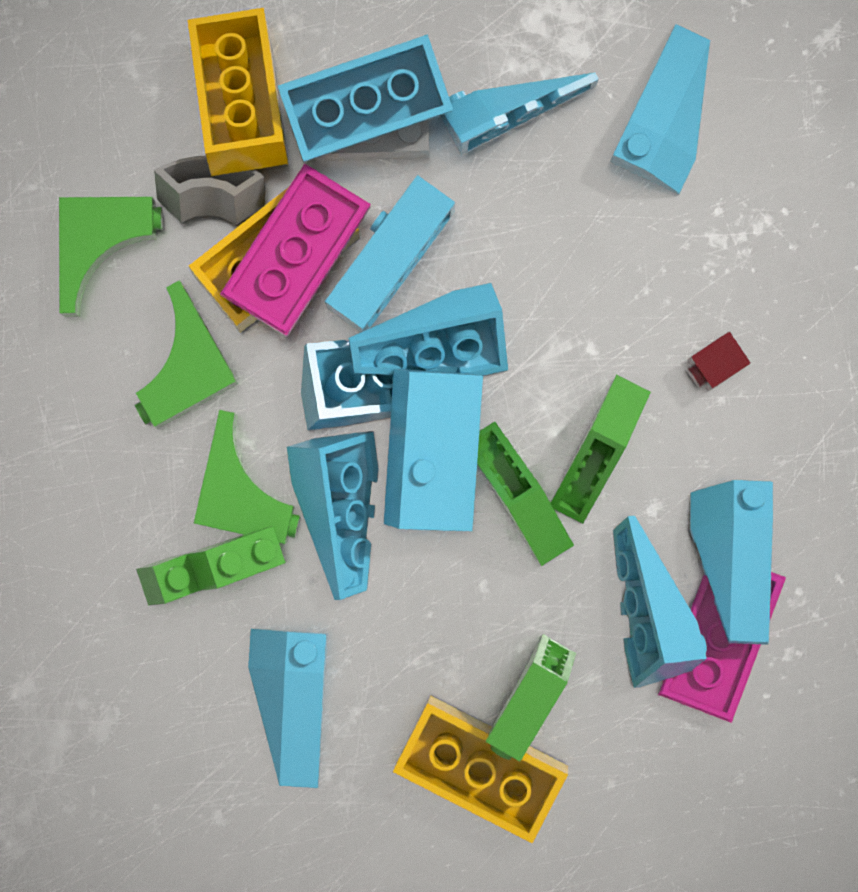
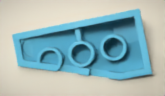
(497, 110)
(666, 122)
(445, 335)
(336, 394)
(334, 493)
(735, 545)
(661, 625)
(289, 690)

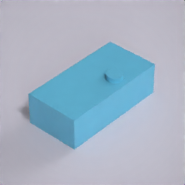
(365, 98)
(390, 254)
(433, 450)

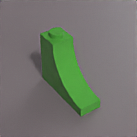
(92, 232)
(192, 371)
(600, 449)
(521, 495)
(230, 496)
(531, 699)

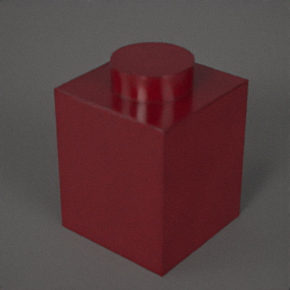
(717, 362)

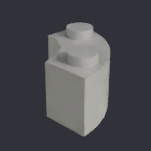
(191, 191)

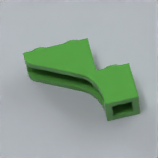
(210, 566)

